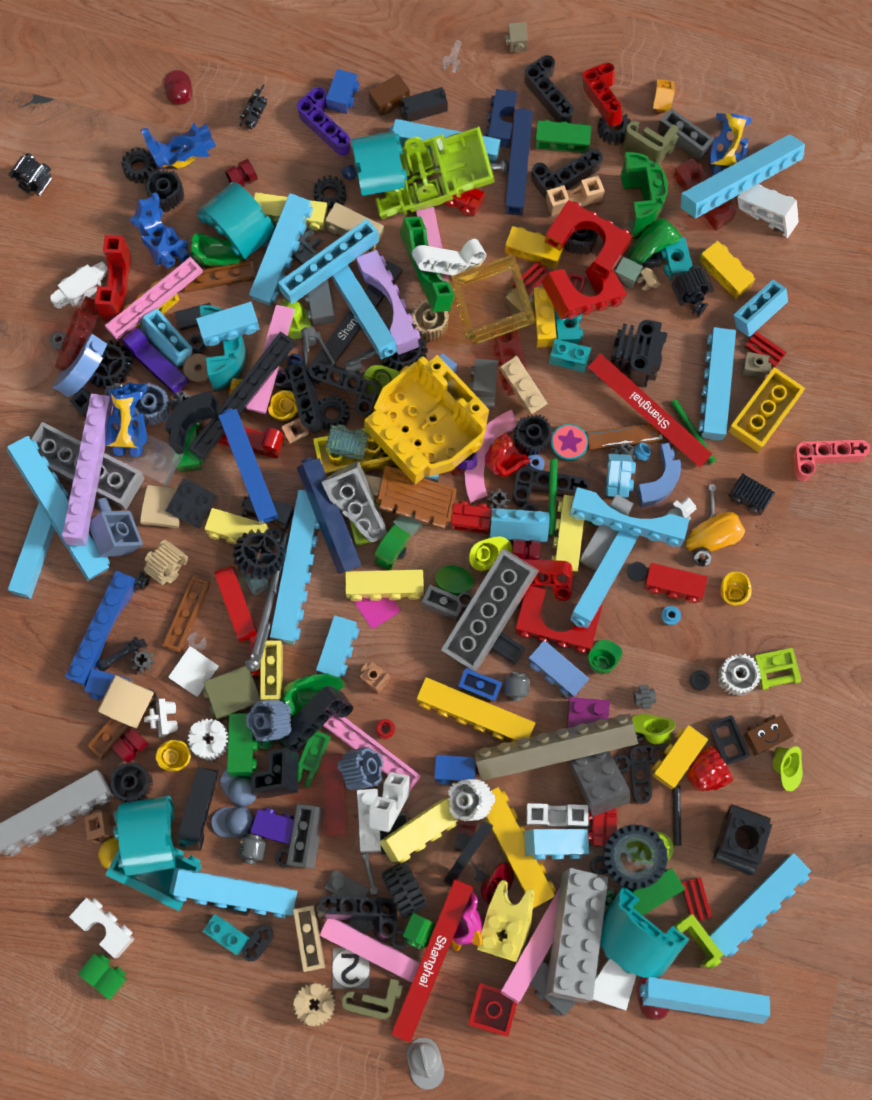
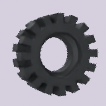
(613, 136)
(133, 157)
(330, 184)
(340, 405)

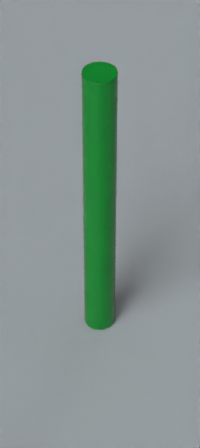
(690, 427)
(552, 495)

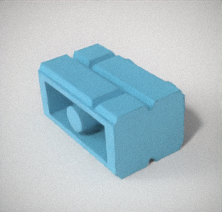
(619, 475)

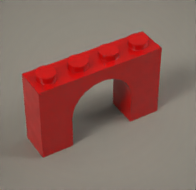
(574, 218)
(111, 299)
(571, 303)
(531, 625)

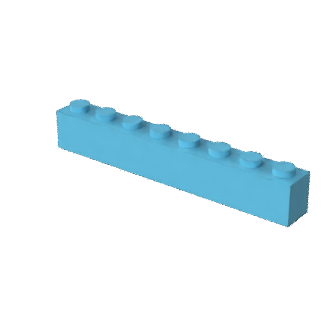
(742, 176)
(54, 503)
(295, 572)

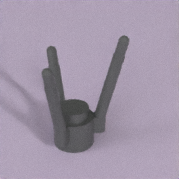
(309, 338)
(354, 364)

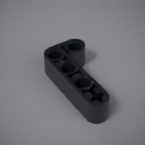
(562, 109)
(588, 162)
(344, 383)
(297, 384)
(534, 485)
(314, 715)
(197, 808)
(356, 912)

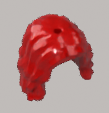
(504, 457)
(708, 771)

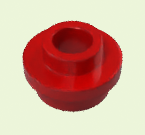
(385, 722)

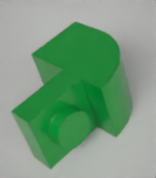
(391, 547)

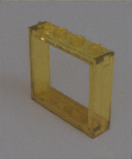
(503, 325)

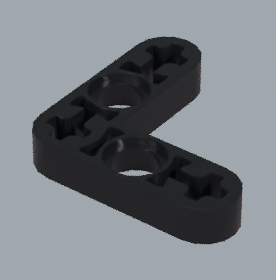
(643, 765)
(468, 852)

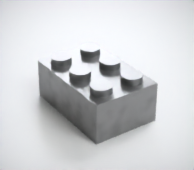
(600, 782)

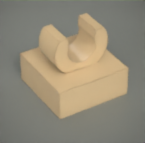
(650, 278)

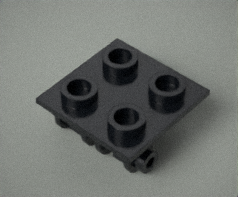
(254, 109)
(191, 503)

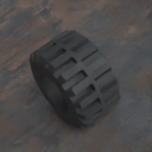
(404, 889)

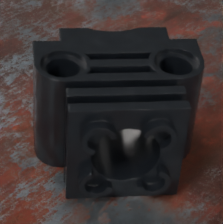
(640, 352)
(729, 853)

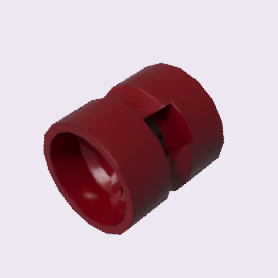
(242, 173)
(526, 550)
(129, 745)

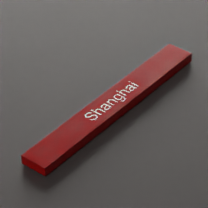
(650, 410)
(432, 960)

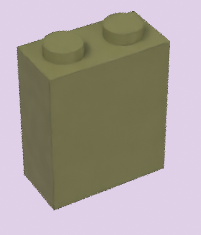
(231, 693)

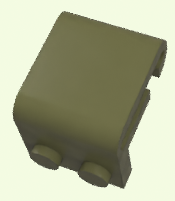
(650, 142)
(393, 992)

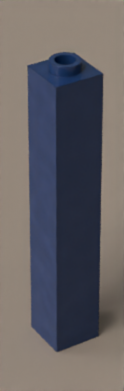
(519, 162)
(328, 516)

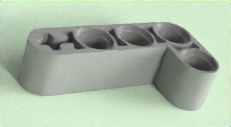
(604, 536)

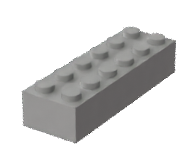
(116, 480)
(489, 610)
(53, 812)
(577, 936)

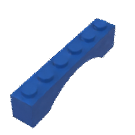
(91, 647)

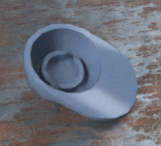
(237, 789)
(233, 822)

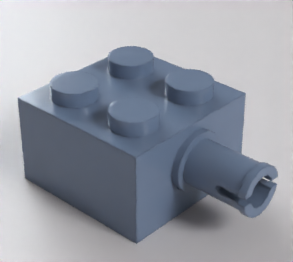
(114, 531)

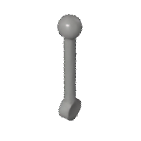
(712, 488)
(373, 890)

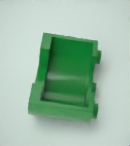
(643, 173)

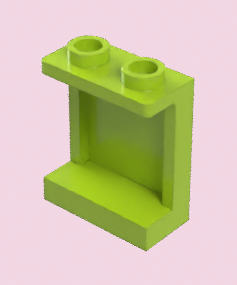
(701, 937)

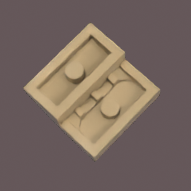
(154, 507)
(125, 701)

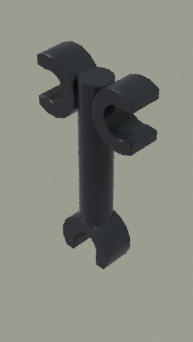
(134, 645)

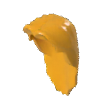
(716, 532)

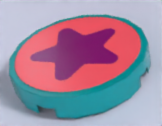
(569, 442)

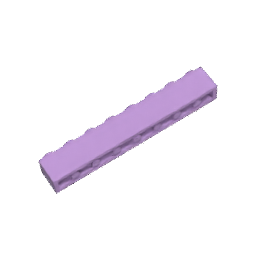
(87, 471)

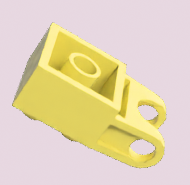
(506, 916)

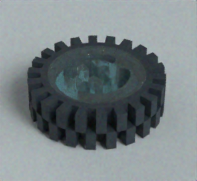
(652, 869)

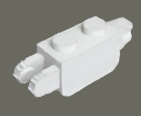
(80, 284)

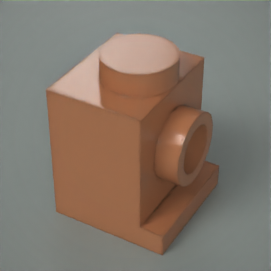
(288, 436)
(377, 683)
(98, 826)

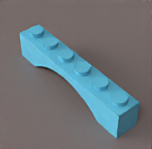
(590, 507)

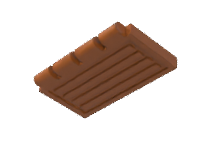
(424, 500)

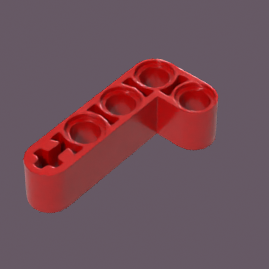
(596, 86)
(262, 443)
(555, 574)
(235, 603)

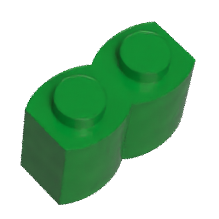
(418, 931)
(103, 976)

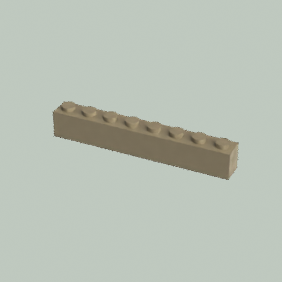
(556, 747)

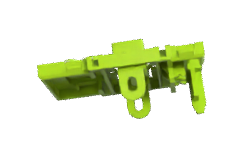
(462, 165)

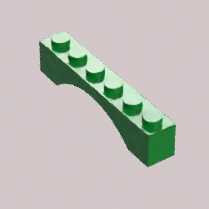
(437, 290)

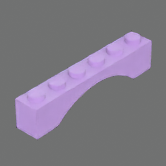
(374, 273)

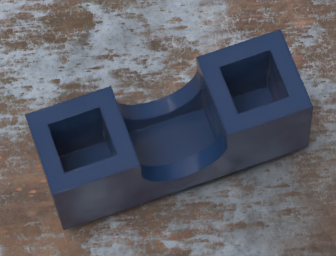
(503, 105)

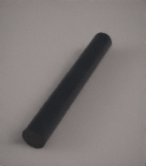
(677, 816)

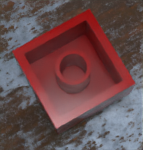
(492, 1010)

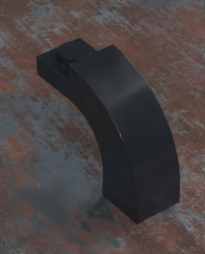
(187, 414)

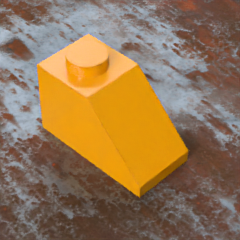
(663, 95)

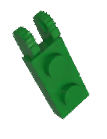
(312, 756)

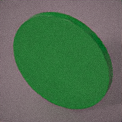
(454, 579)

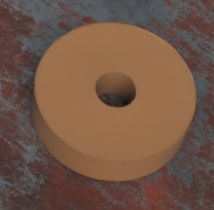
(190, 366)

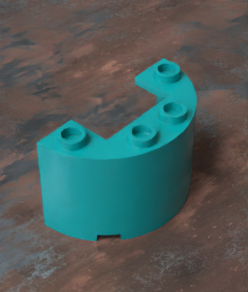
(379, 162)
(238, 218)
(232, 364)
(145, 835)
(155, 883)
(635, 941)

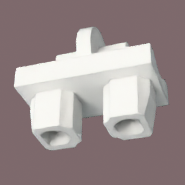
(683, 509)
(162, 709)

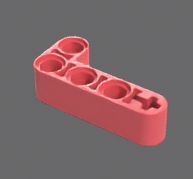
(831, 454)

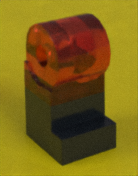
(465, 832)

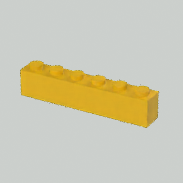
(473, 711)
(512, 842)

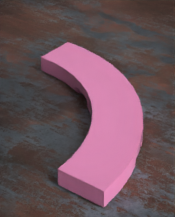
(475, 478)

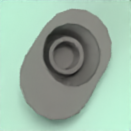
(425, 1063)

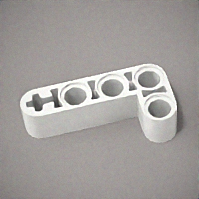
(449, 261)

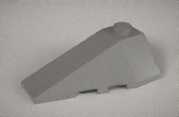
(353, 495)

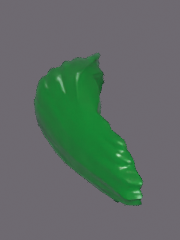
(654, 239)
(212, 251)
(302, 690)

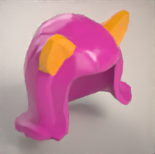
(469, 927)

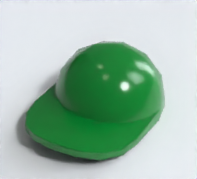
(604, 657)

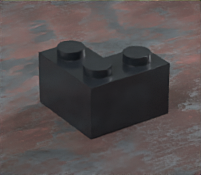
(280, 777)

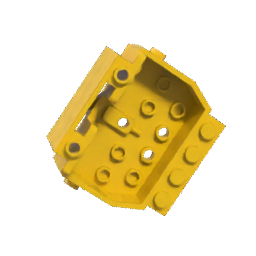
(411, 402)

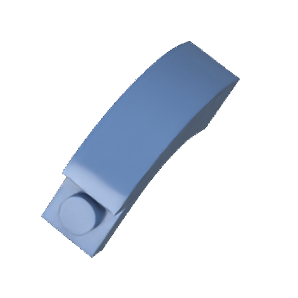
(83, 367)
(657, 491)

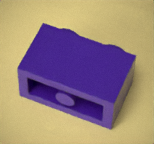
(273, 826)

